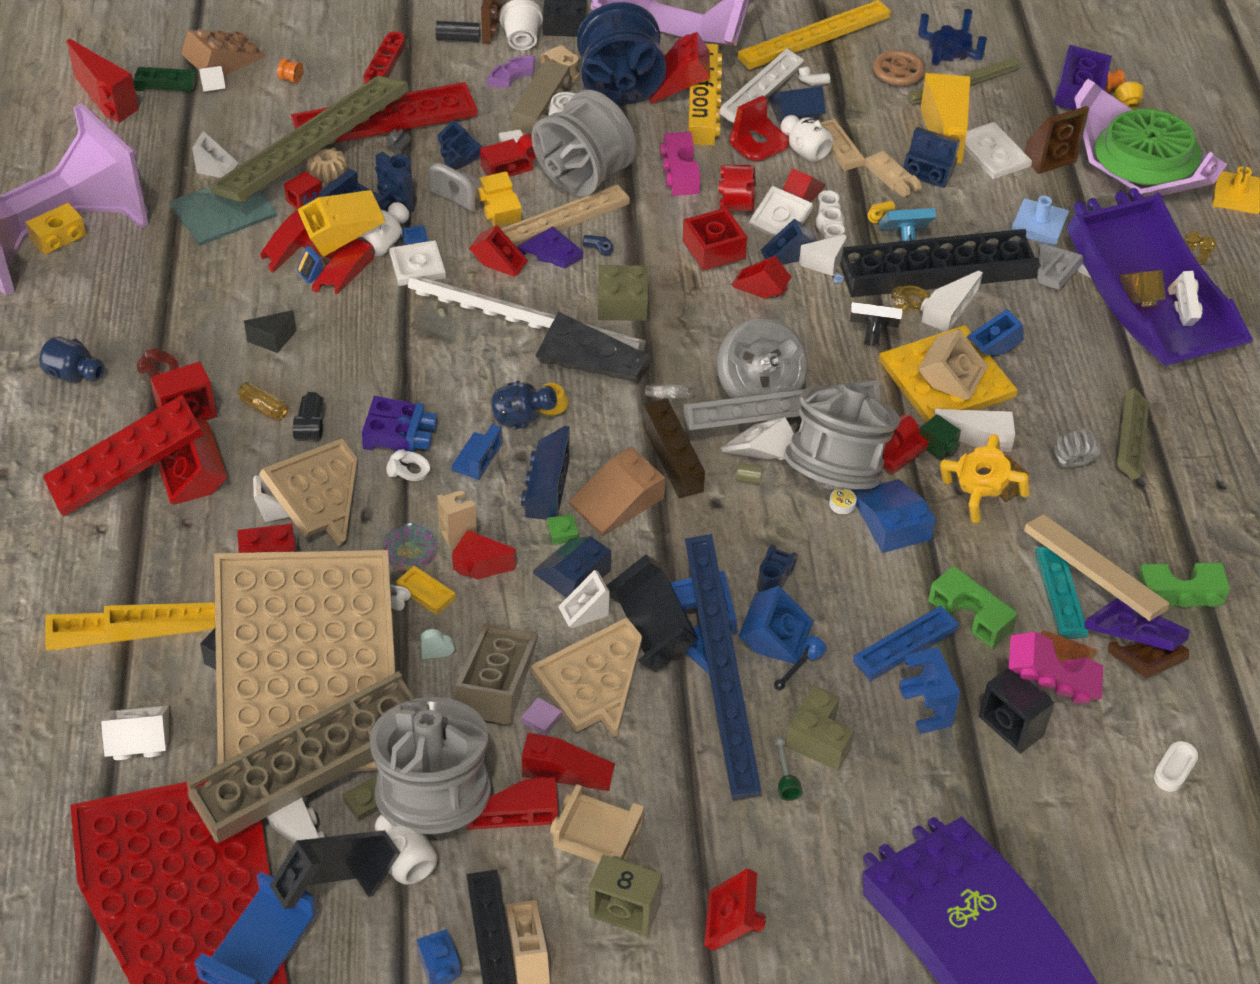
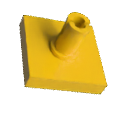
(1237, 191)

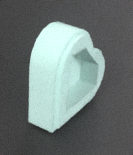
(435, 644)

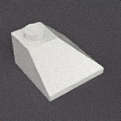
(762, 440)

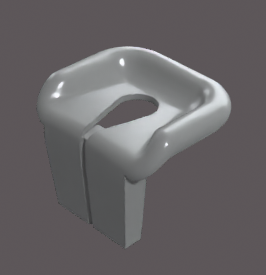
(454, 185)

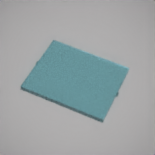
(214, 216)

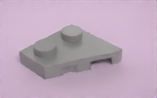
(1057, 266)

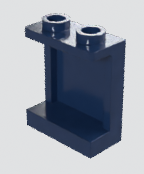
(349, 184)

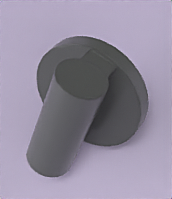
(398, 141)

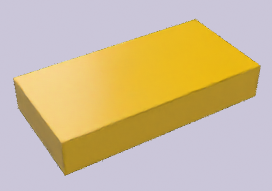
(426, 590)

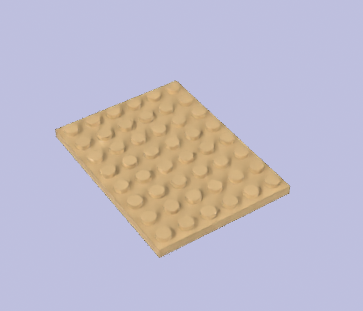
(296, 639)

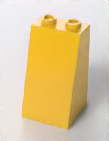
(947, 106)

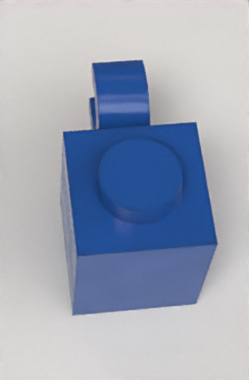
(438, 958)

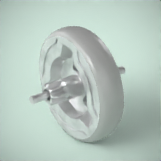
(760, 338)

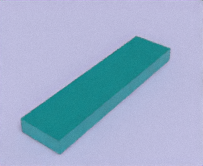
(1061, 594)

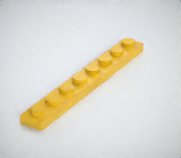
(814, 34)

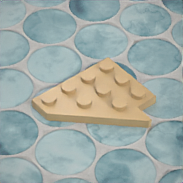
(316, 488)
(592, 676)

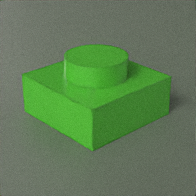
(562, 529)

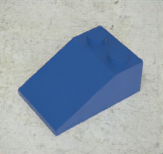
(895, 515)

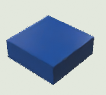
(414, 235)

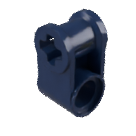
(775, 568)

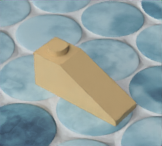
(528, 943)

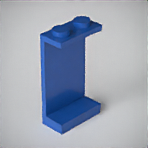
(258, 939)

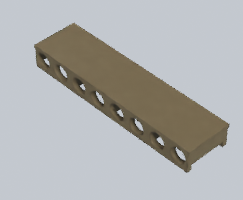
(297, 766)

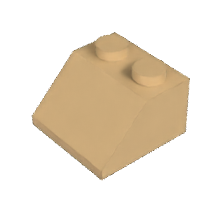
(953, 365)

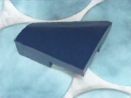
(457, 146)

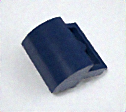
(932, 157)

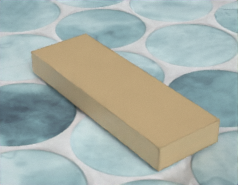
(843, 148)

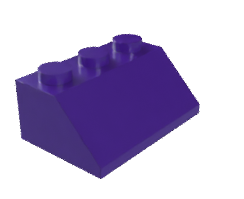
(1076, 69)

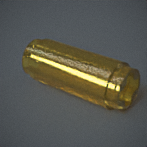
(262, 401)

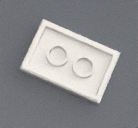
(995, 150)

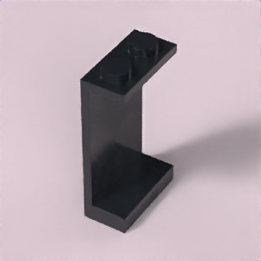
(654, 612)
(332, 859)

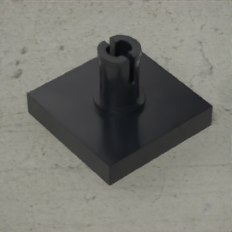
(875, 318)

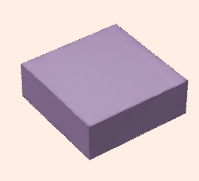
(541, 716)

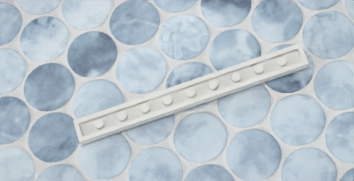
(492, 306)

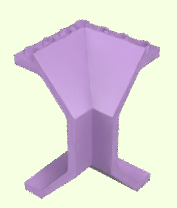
(717, 26)
(92, 177)

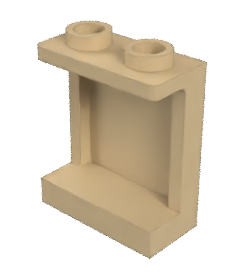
(595, 827)

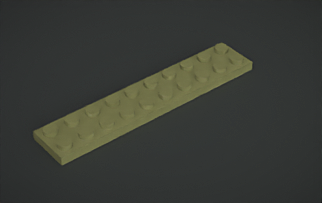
(308, 139)

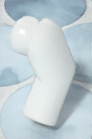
(813, 80)

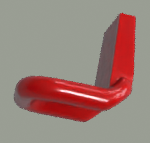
(753, 117)

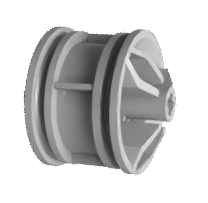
(584, 142)
(841, 437)
(430, 765)

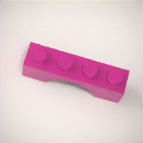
(1036, 660)

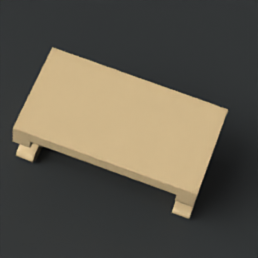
(455, 517)

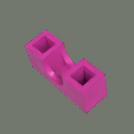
(682, 172)

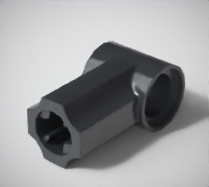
(309, 423)

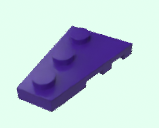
(1124, 622)

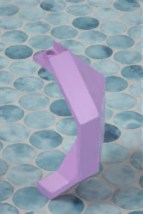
(1102, 111)

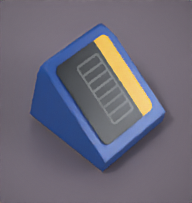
(310, 265)

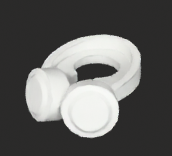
(395, 468)

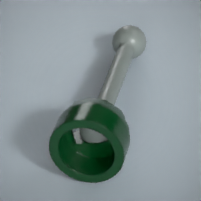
(789, 785)

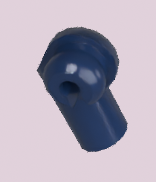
(600, 243)

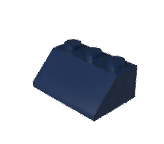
(547, 476)

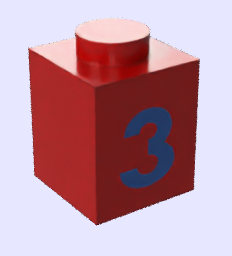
(302, 190)

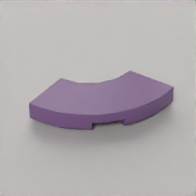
(507, 73)

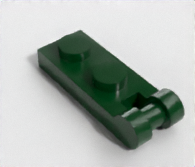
(164, 79)

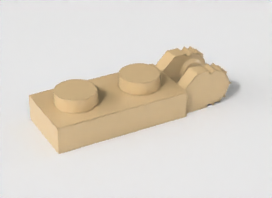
(892, 174)

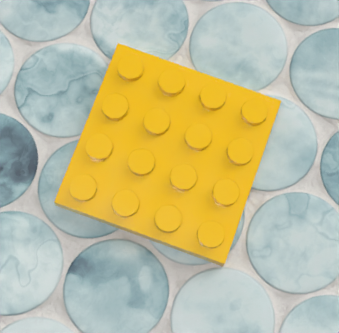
(903, 366)

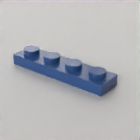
(909, 639)

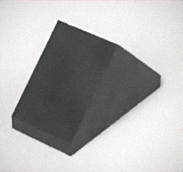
(271, 330)

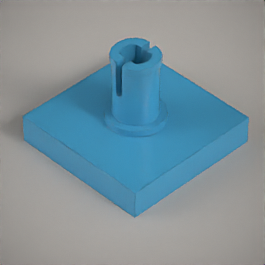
(907, 221)

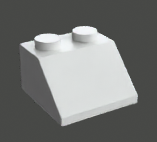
(136, 732)

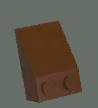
(1057, 140)

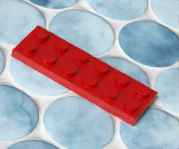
(122, 455)

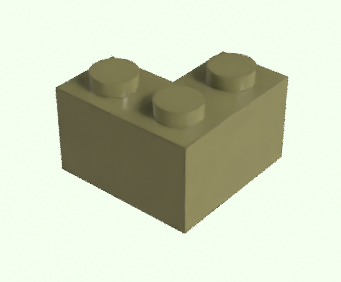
(816, 732)

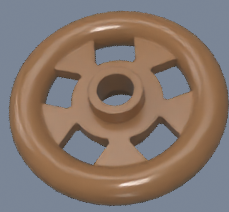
(899, 67)

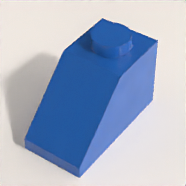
(998, 334)

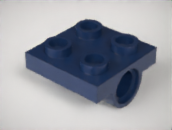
(395, 175)

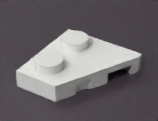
(1186, 292)

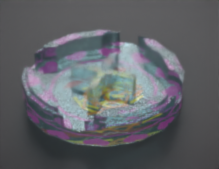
(410, 546)

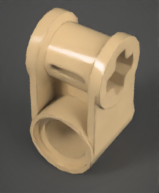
(562, 56)

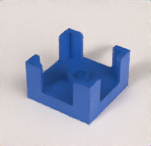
(935, 685)

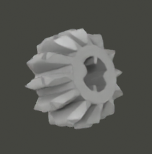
(1077, 448)

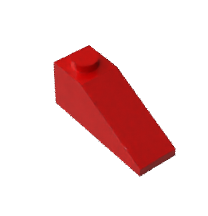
(566, 762)
(522, 804)

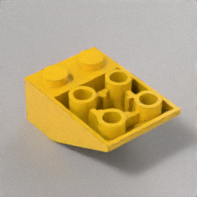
(340, 219)

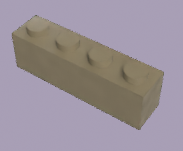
(536, 100)

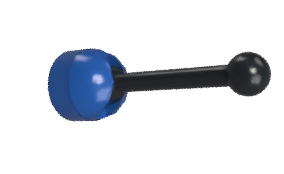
(812, 649)

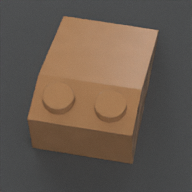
(619, 491)

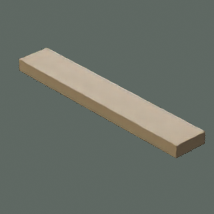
(568, 214)
(1097, 567)

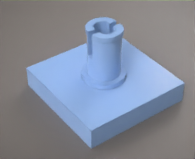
(1041, 220)

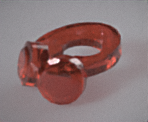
(144, 364)

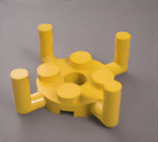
(984, 485)

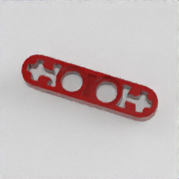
(386, 61)

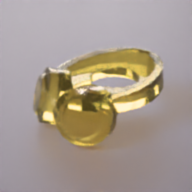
(1206, 244)
(901, 297)

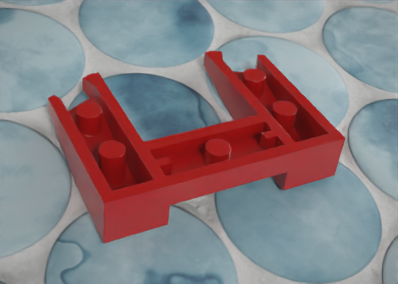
(344, 262)

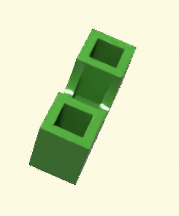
(1204, 588)
(958, 591)

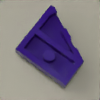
(552, 248)

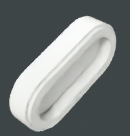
(1175, 766)

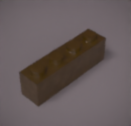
(673, 448)

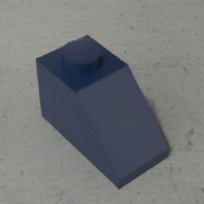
(788, 242)

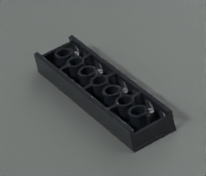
(938, 265)

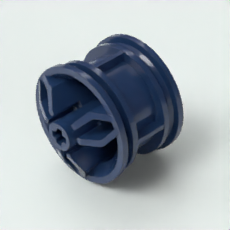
(621, 52)

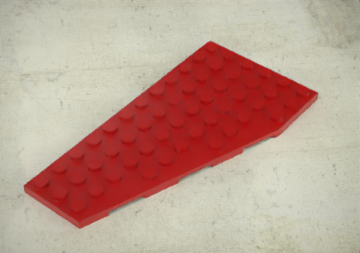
(163, 880)

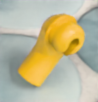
(878, 210)

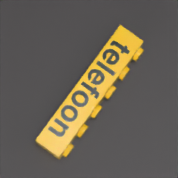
(706, 103)

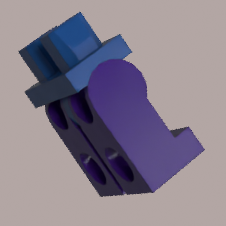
(398, 425)

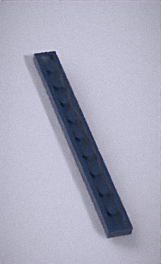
(723, 668)

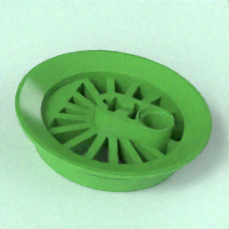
(1150, 153)

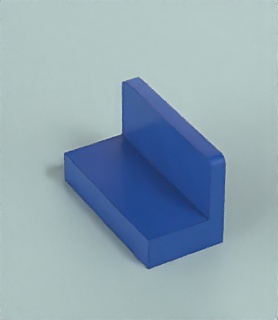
(478, 453)

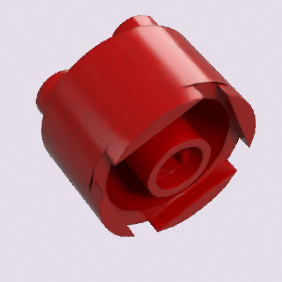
(737, 187)

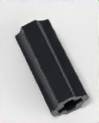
(457, 31)

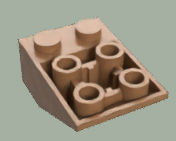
(220, 48)

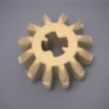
(327, 165)

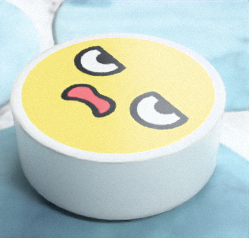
(842, 501)

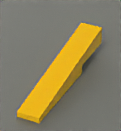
(127, 623)

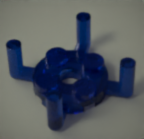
(950, 42)

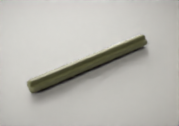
(976, 76)

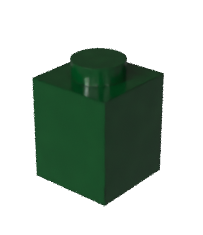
(942, 437)

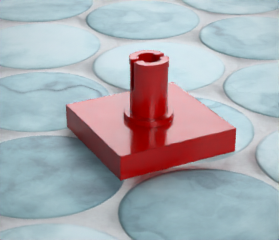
(732, 910)

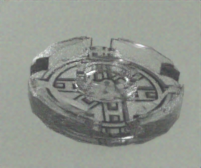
(670, 391)

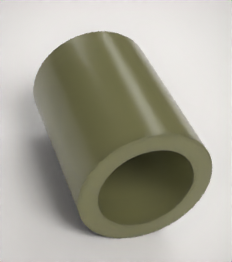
(749, 473)

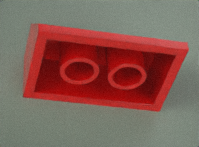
(193, 469)

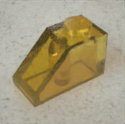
(1144, 286)

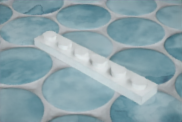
(763, 83)

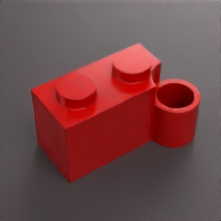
(508, 156)

